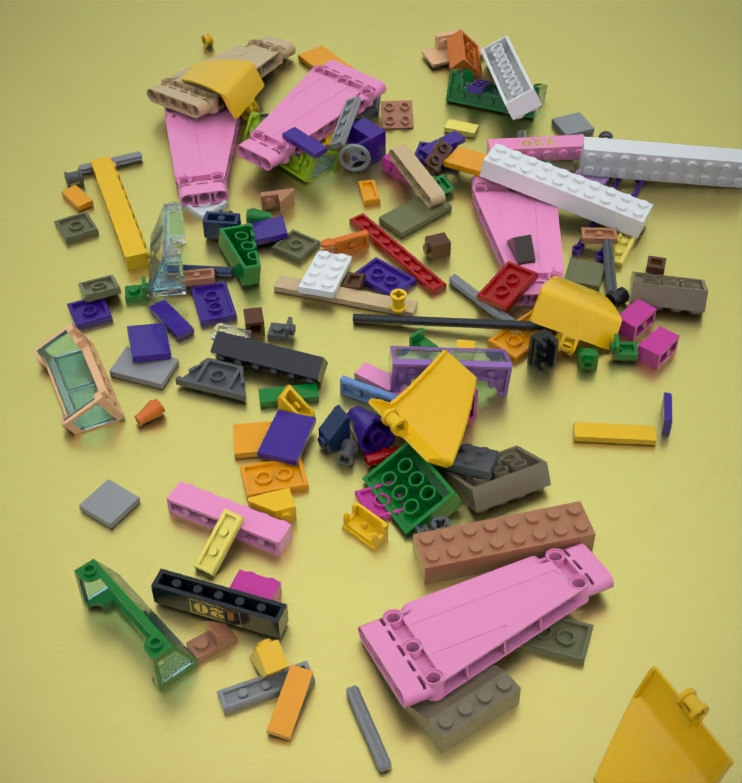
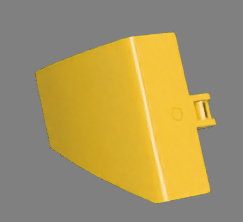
(232, 79)
(576, 314)
(432, 410)
(663, 739)

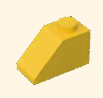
(275, 504)

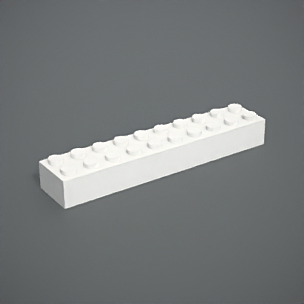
(511, 78)
(661, 162)
(566, 190)

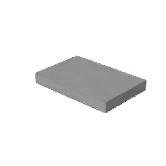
(149, 373)

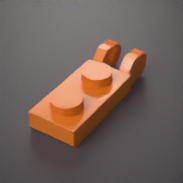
(346, 243)

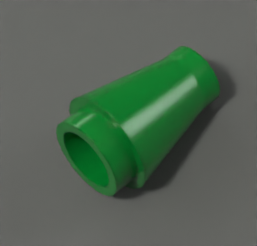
(255, 215)

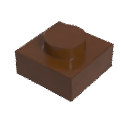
(656, 265)
(355, 281)

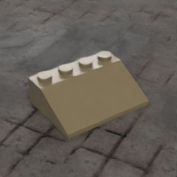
(669, 292)
(514, 477)
(467, 708)

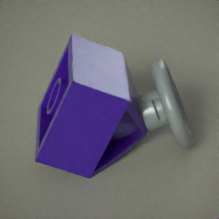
(365, 144)

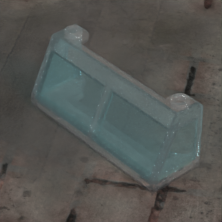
(165, 263)

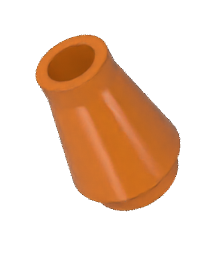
(150, 411)

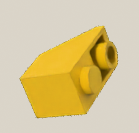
(268, 658)

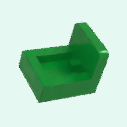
(623, 350)

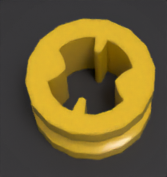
(207, 40)

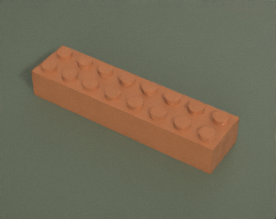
(499, 541)

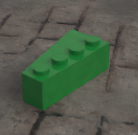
(241, 252)

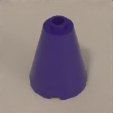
(369, 430)

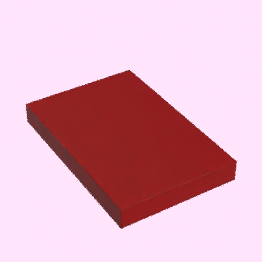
(507, 286)

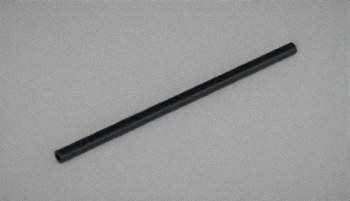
(448, 322)

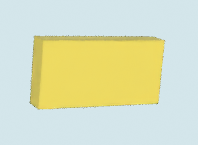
(464, 128)

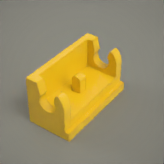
(365, 526)

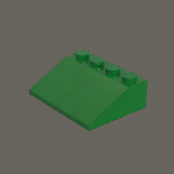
(420, 485)

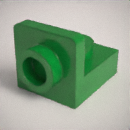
(444, 184)
(137, 293)
(418, 339)
(587, 358)

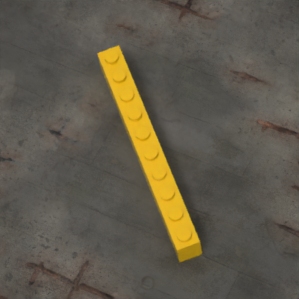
(120, 213)

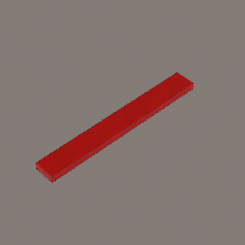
(399, 254)

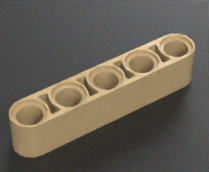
(417, 176)

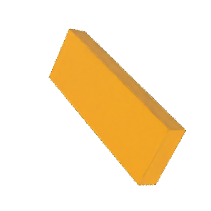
(290, 702)

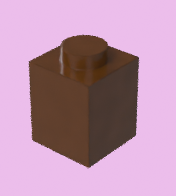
(437, 246)
(254, 321)

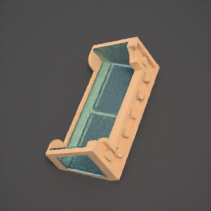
(79, 381)

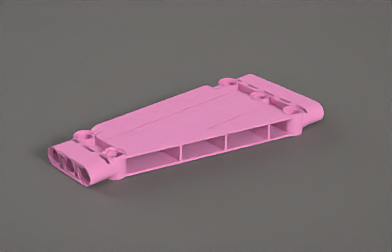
(310, 107)
(202, 154)
(514, 214)
(473, 624)

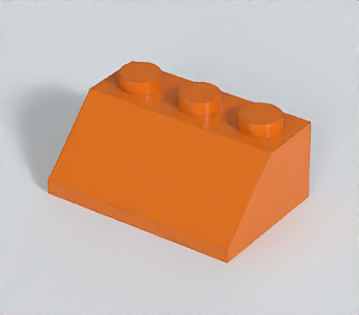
(464, 53)

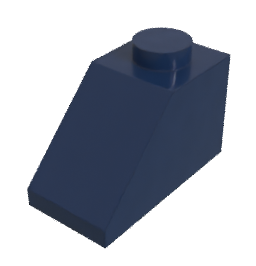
(334, 430)

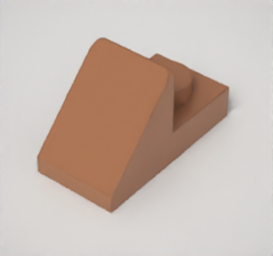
(279, 199)
(214, 640)

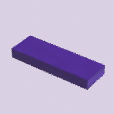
(479, 86)
(453, 139)
(304, 142)
(173, 320)

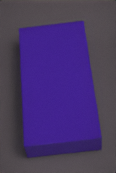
(666, 414)

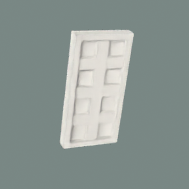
(325, 274)

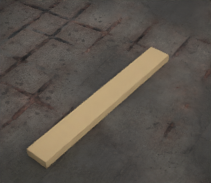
(347, 297)

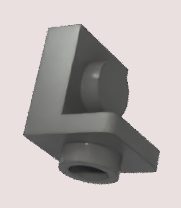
(281, 332)

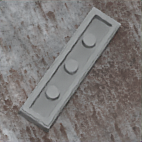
(345, 123)
(255, 690)

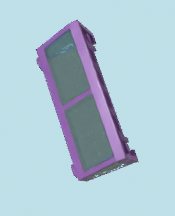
(485, 364)

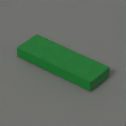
(269, 396)

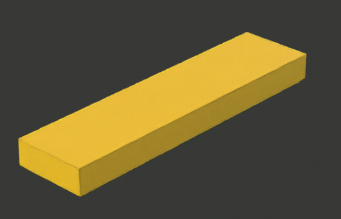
(614, 433)

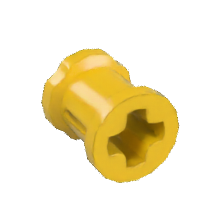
(398, 300)

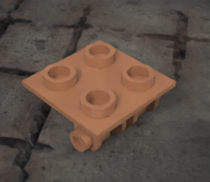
(397, 114)

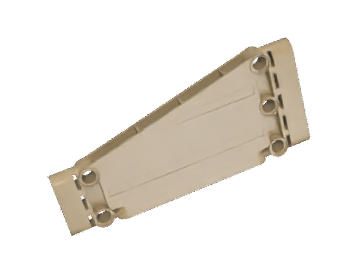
(197, 100)

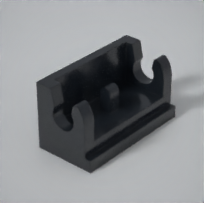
(542, 350)

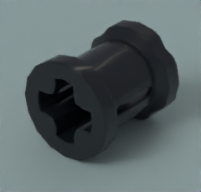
(618, 296)

